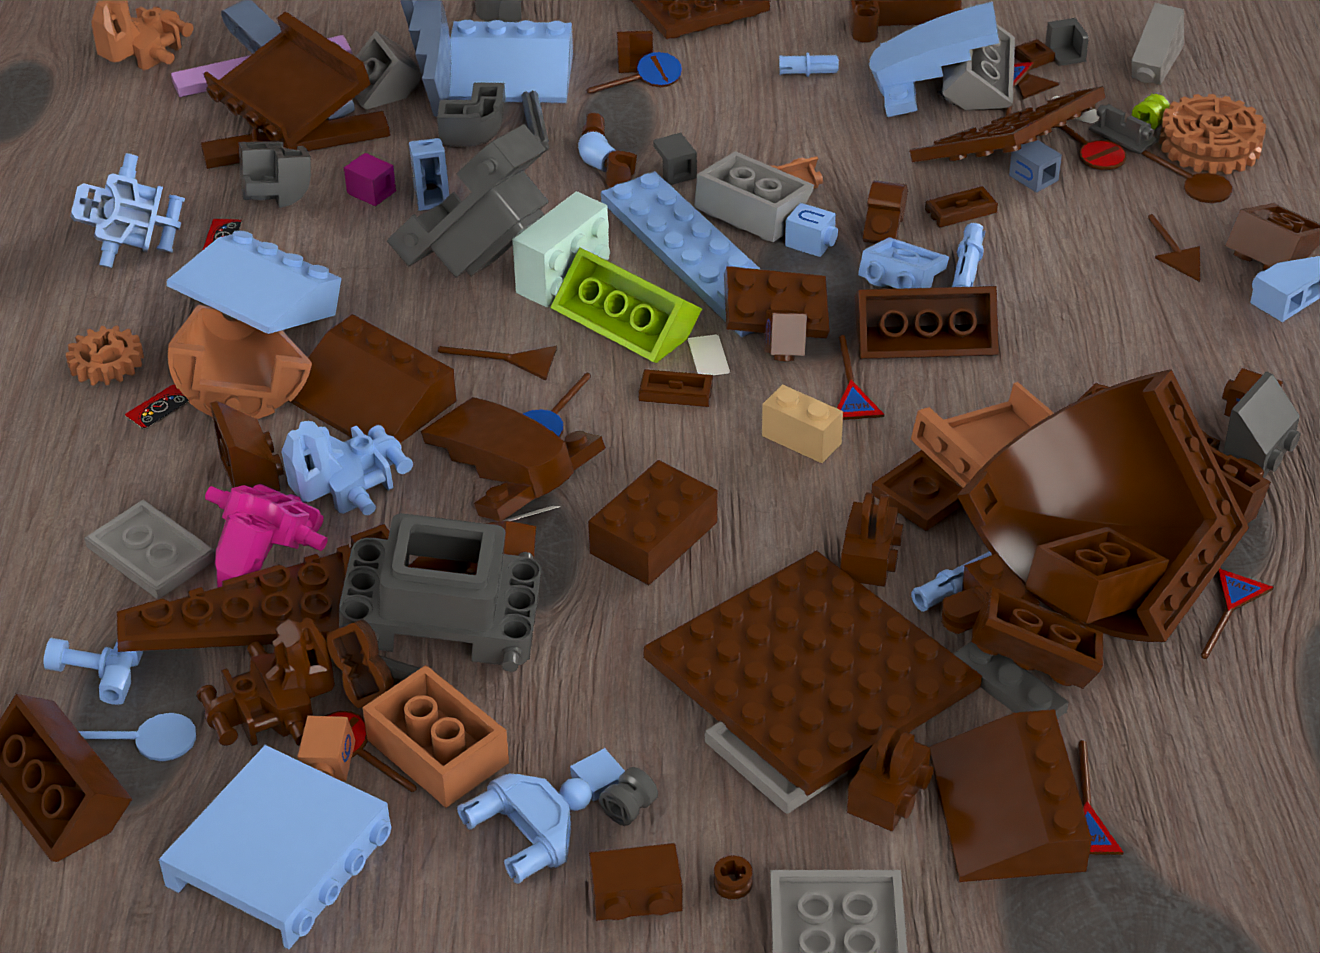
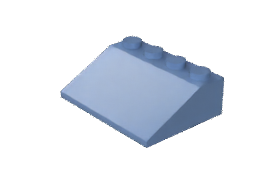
(513, 53)
(258, 283)

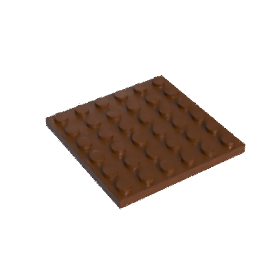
(811, 670)

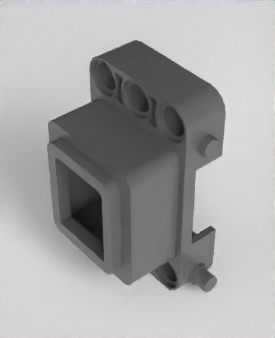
(482, 226)
(484, 609)

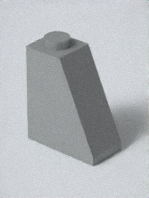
(1159, 44)

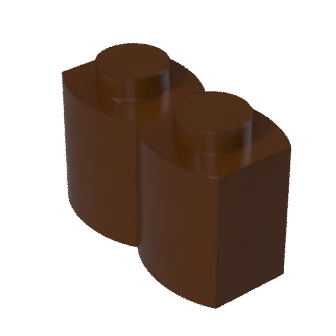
(356, 654)

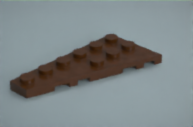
(241, 609)

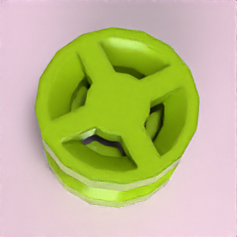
(1151, 110)

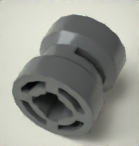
(625, 799)

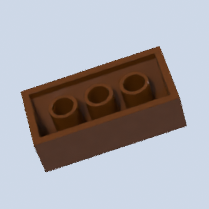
(927, 322)
(55, 778)

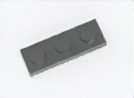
(1010, 683)

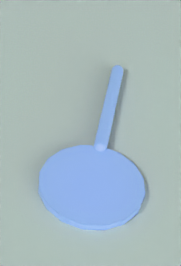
(158, 738)

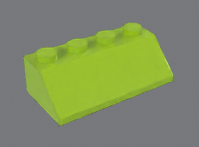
(624, 307)

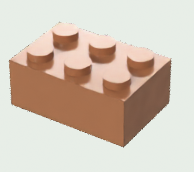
(436, 735)

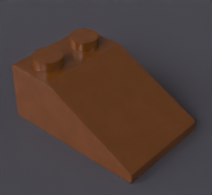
(1273, 235)

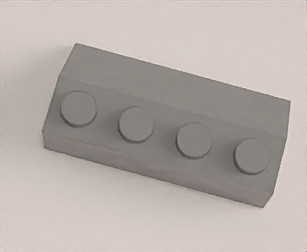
(985, 79)

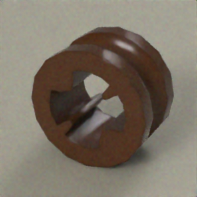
(724, 885)

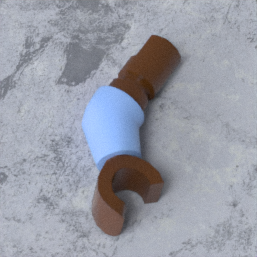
(599, 154)

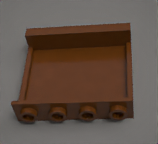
(290, 82)

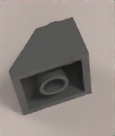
(1263, 425)

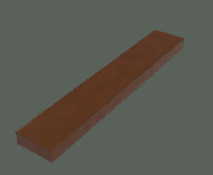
(327, 134)

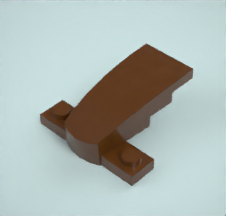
(510, 450)

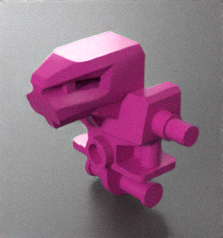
(257, 521)

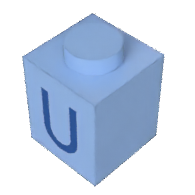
(810, 230)

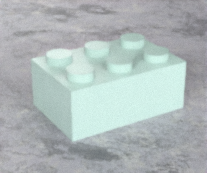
(551, 243)

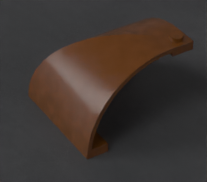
(1120, 463)

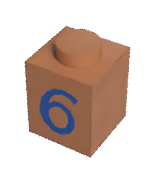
(327, 745)

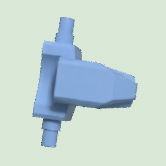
(126, 212)
(346, 469)

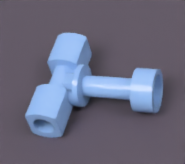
(111, 666)

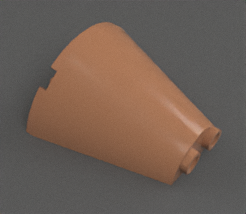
(235, 364)

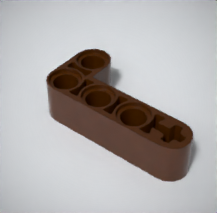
(869, 14)

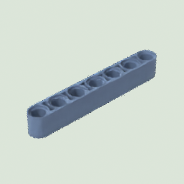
(256, 29)

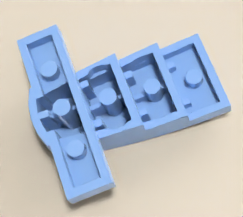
(925, 49)

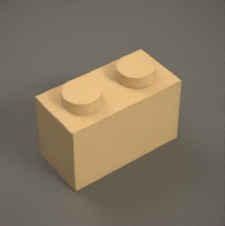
(802, 423)

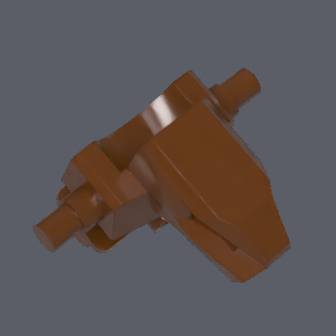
(275, 688)

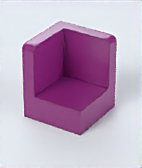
(370, 179)

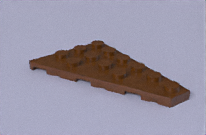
(1012, 130)

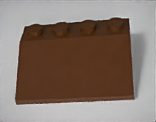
(373, 380)
(1011, 799)

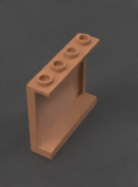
(971, 439)

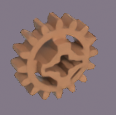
(104, 355)

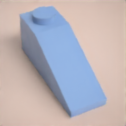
(1287, 287)

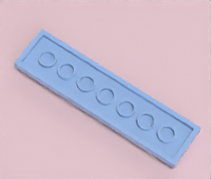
(677, 236)

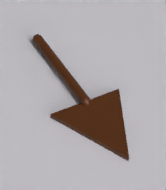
(1184, 260)

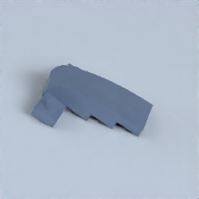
(432, 46)

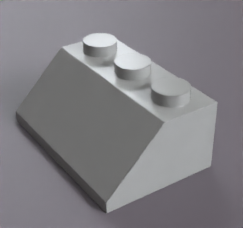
(750, 195)

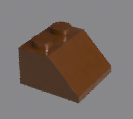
(245, 449)

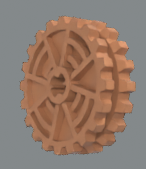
(1212, 134)

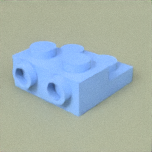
(900, 265)

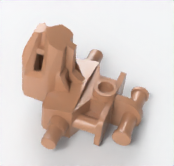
(144, 37)

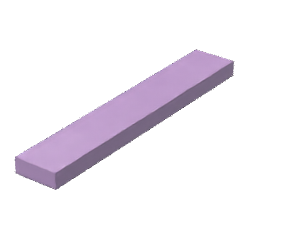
(193, 81)

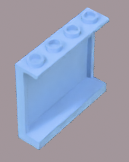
(279, 842)

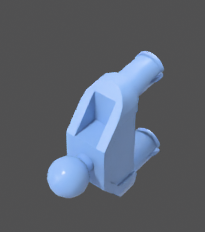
(536, 811)

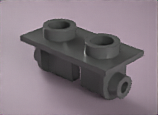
(1133, 134)

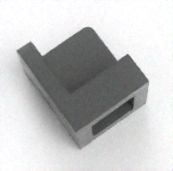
(1067, 41)
(678, 158)

